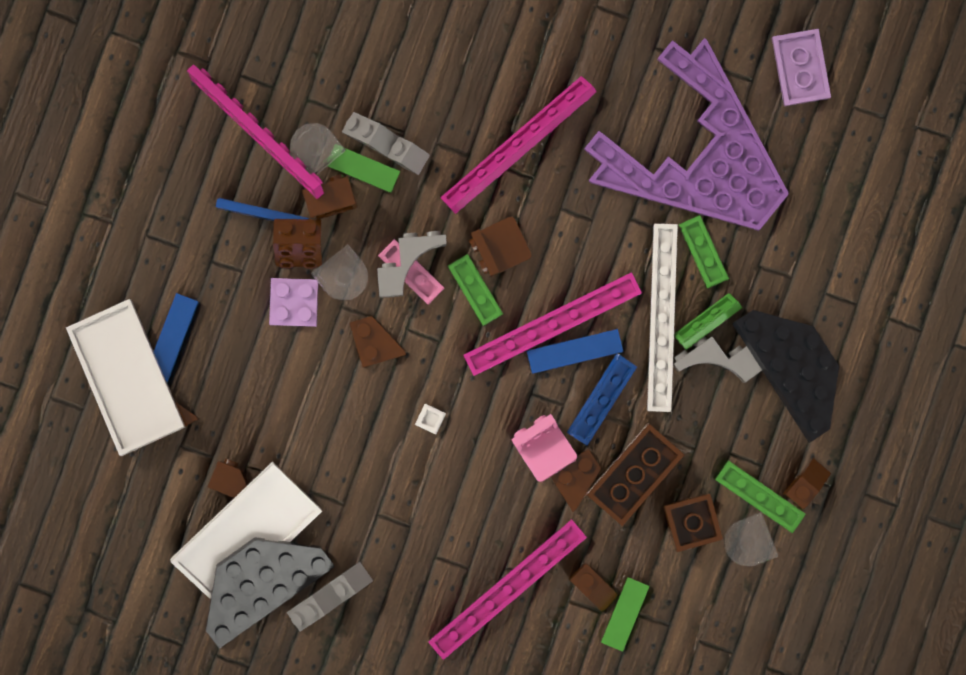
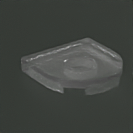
(315, 147)
(342, 275)
(749, 541)

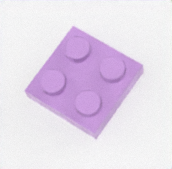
(293, 302)

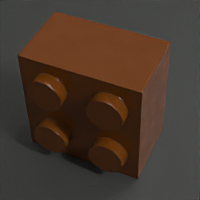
(337, 198)
(692, 522)

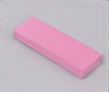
(417, 277)

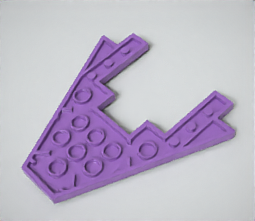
(731, 175)

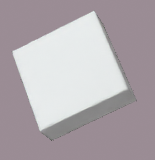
(430, 419)

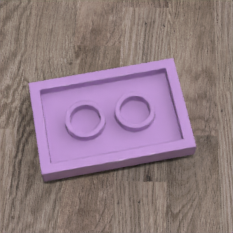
(801, 67)

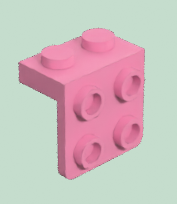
(544, 448)

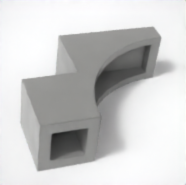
(386, 143)
(411, 247)
(708, 352)
(330, 596)

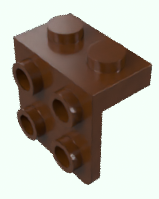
(297, 243)
(500, 246)

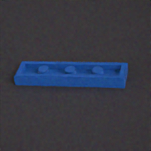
(253, 211)
(174, 333)
(574, 351)
(602, 399)

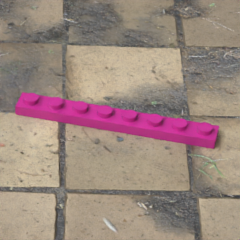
(262, 136)
(518, 144)
(552, 324)
(507, 589)

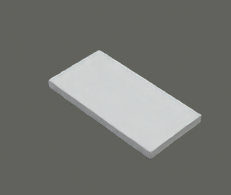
(125, 377)
(266, 509)

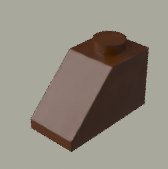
(228, 478)
(807, 484)
(593, 587)

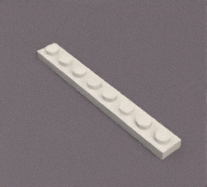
(662, 317)

